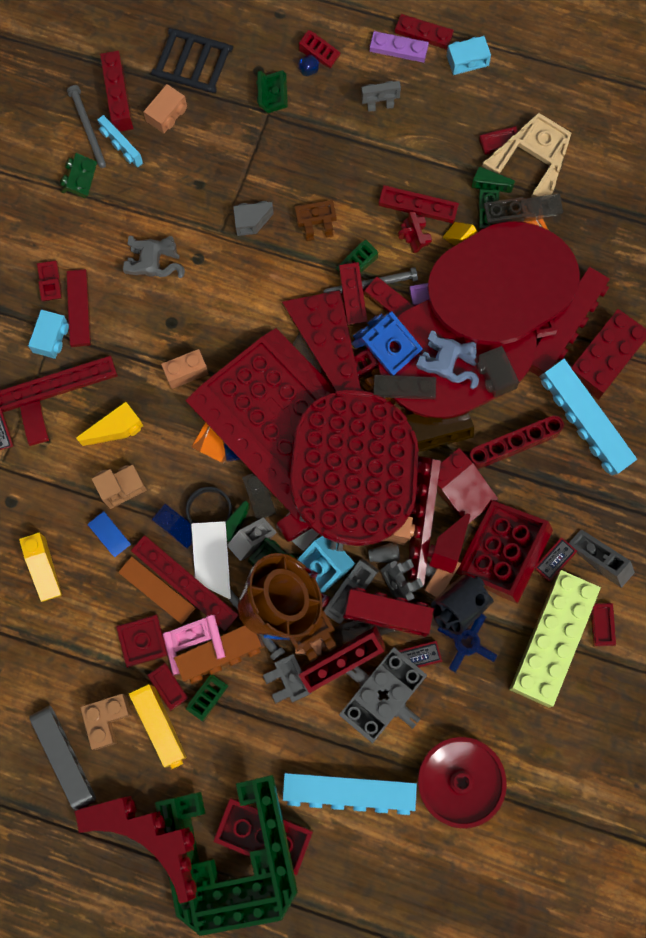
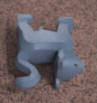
(446, 357)

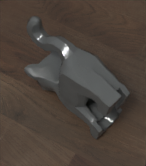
(150, 257)

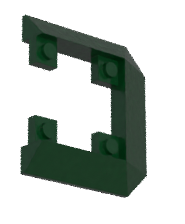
(244, 899)

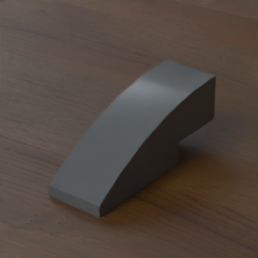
(359, 578)

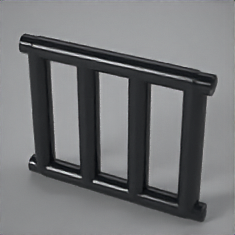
(190, 39)

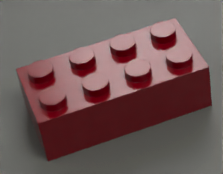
(609, 353)
(242, 832)

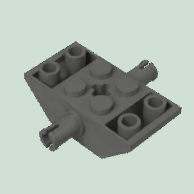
(399, 679)

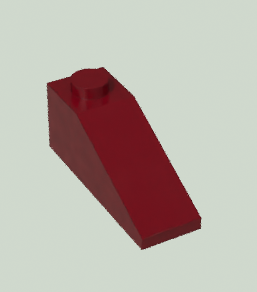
(448, 546)

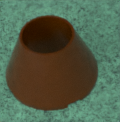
(280, 598)

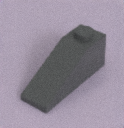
(603, 558)

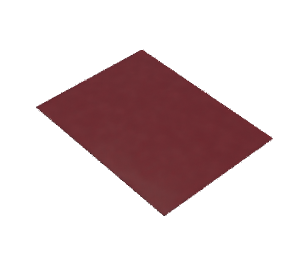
(258, 405)

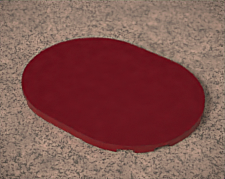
(503, 283)
(452, 397)
(354, 468)

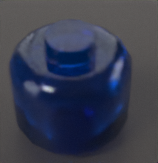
(308, 65)

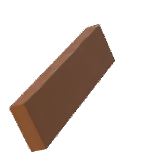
(157, 590)

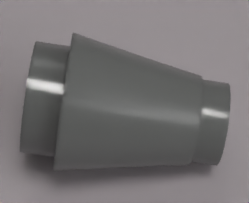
(385, 553)

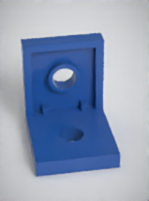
(379, 335)

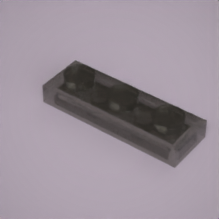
(405, 387)

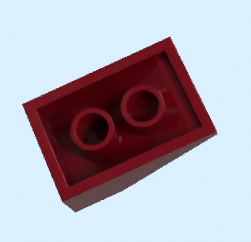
(464, 486)

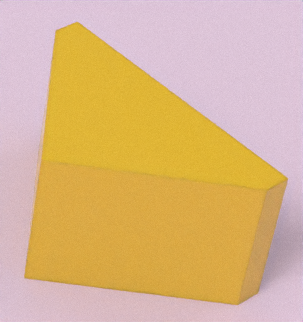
(459, 232)

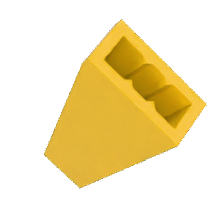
(158, 726)

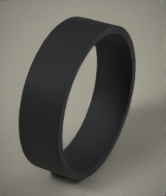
(203, 490)

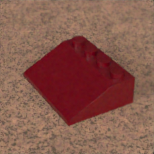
(506, 550)

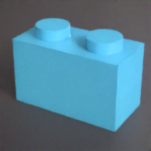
(468, 55)
(48, 334)

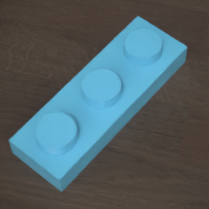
(119, 141)

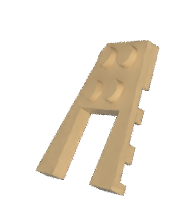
(542, 140)

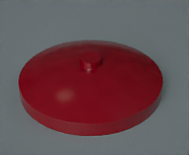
(462, 782)

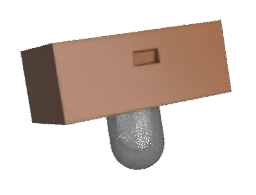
(438, 582)

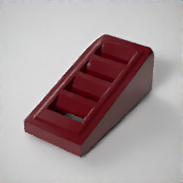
(315, 40)
(368, 368)

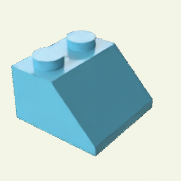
(328, 563)

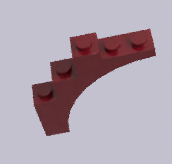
(148, 830)

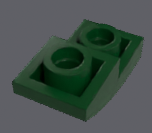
(484, 197)

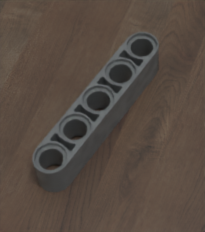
(62, 758)

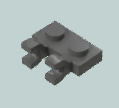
(380, 92)
(396, 582)
(288, 671)

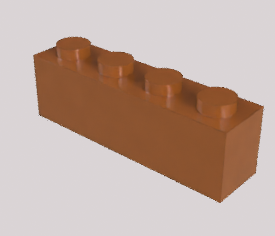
(203, 659)

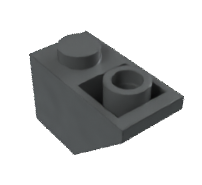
(252, 217)

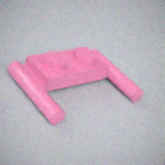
(192, 635)

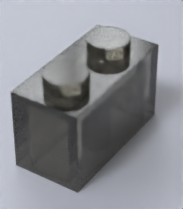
(497, 372)

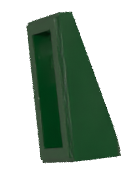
(490, 180)
(359, 250)
(236, 520)
(190, 707)

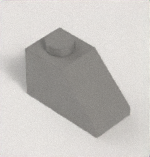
(250, 538)

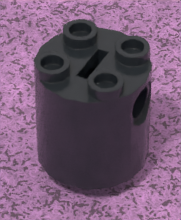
(461, 604)

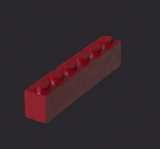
(567, 323)

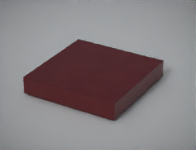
(142, 641)

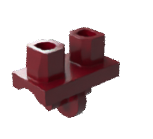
(412, 232)

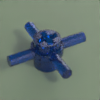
(464, 651)

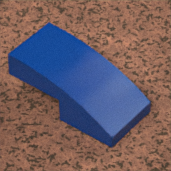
(109, 534)

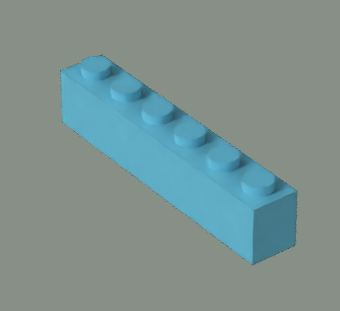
(588, 418)
(349, 792)

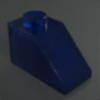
(174, 525)

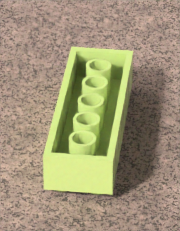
(555, 639)

